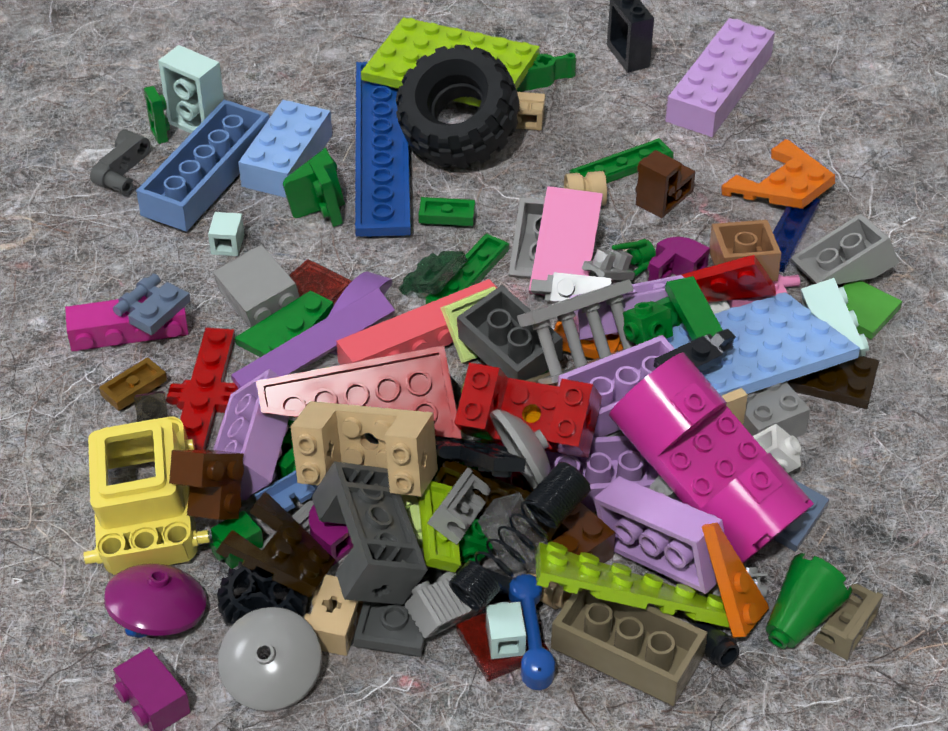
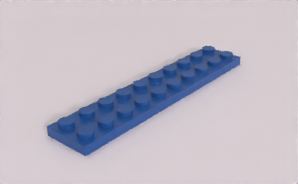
(381, 163)

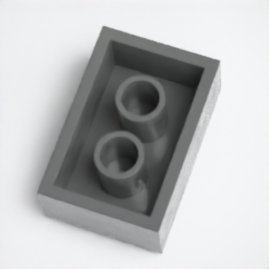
(495, 336)

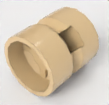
(591, 182)

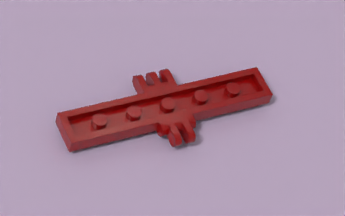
(206, 390)

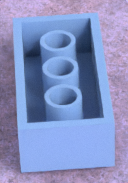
(283, 145)

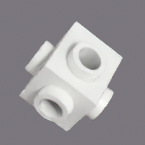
(781, 445)

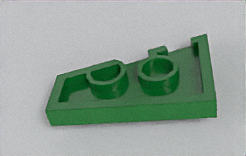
(285, 324)

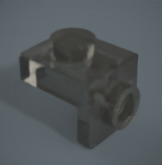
(150, 406)

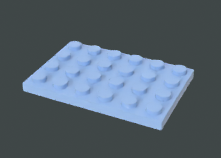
(772, 345)

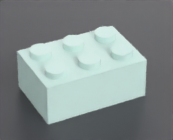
(190, 87)

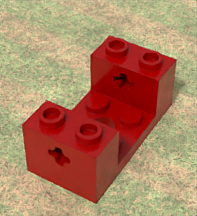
(566, 411)

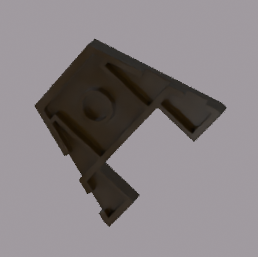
(290, 554)

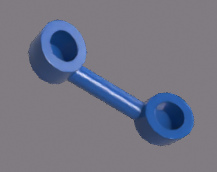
(528, 593)

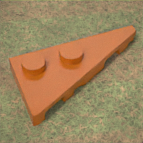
(738, 591)

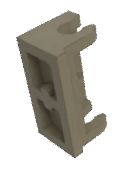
(850, 622)

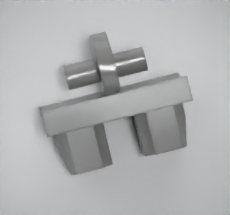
(610, 265)

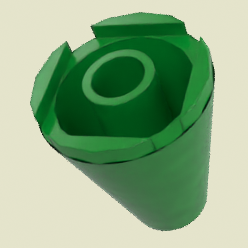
(806, 599)

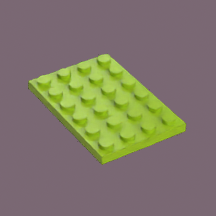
(417, 38)

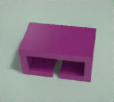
(150, 691)

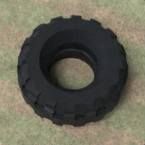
(450, 76)

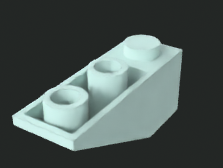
(829, 305)

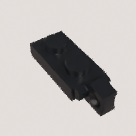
(704, 351)

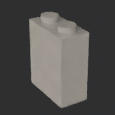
(255, 285)

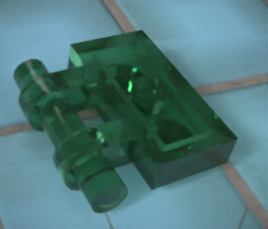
(433, 272)

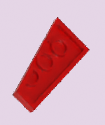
(734, 280)

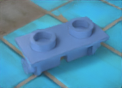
(286, 489)

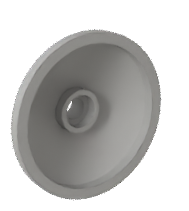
(523, 442)
(285, 674)

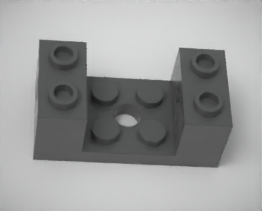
(385, 550)

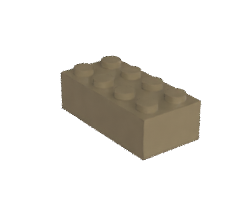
(630, 644)

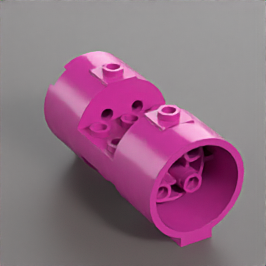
(709, 455)

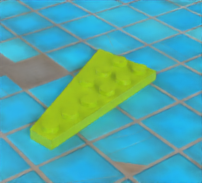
(622, 586)

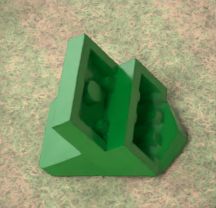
(315, 189)

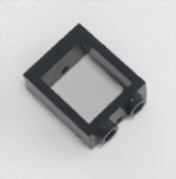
(630, 33)

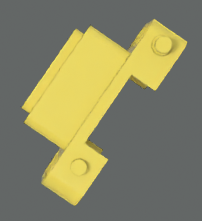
(144, 510)

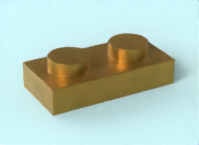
(136, 380)

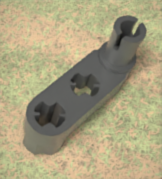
(128, 151)

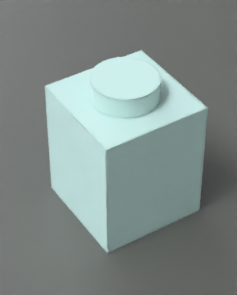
(226, 234)
(505, 630)

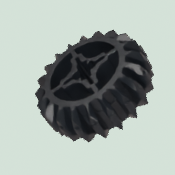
(257, 592)

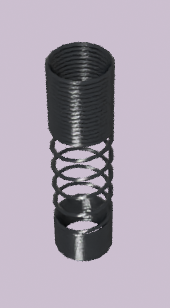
(551, 504)

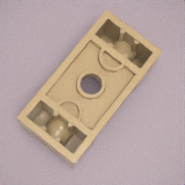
(338, 432)

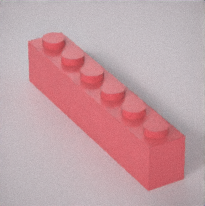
(404, 333)

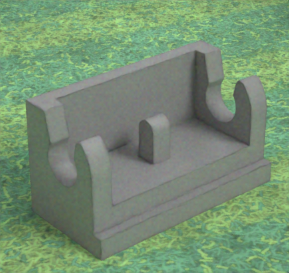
(459, 507)

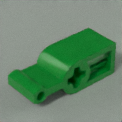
(547, 70)

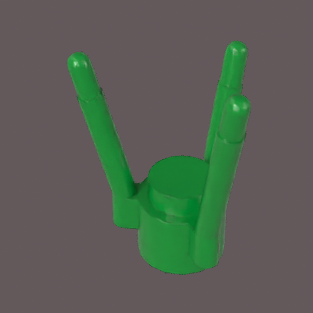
(641, 251)

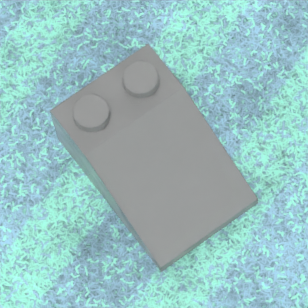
(526, 237)
(848, 253)

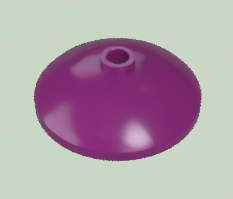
(155, 599)

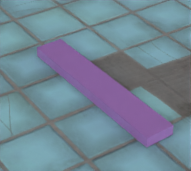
(318, 339)

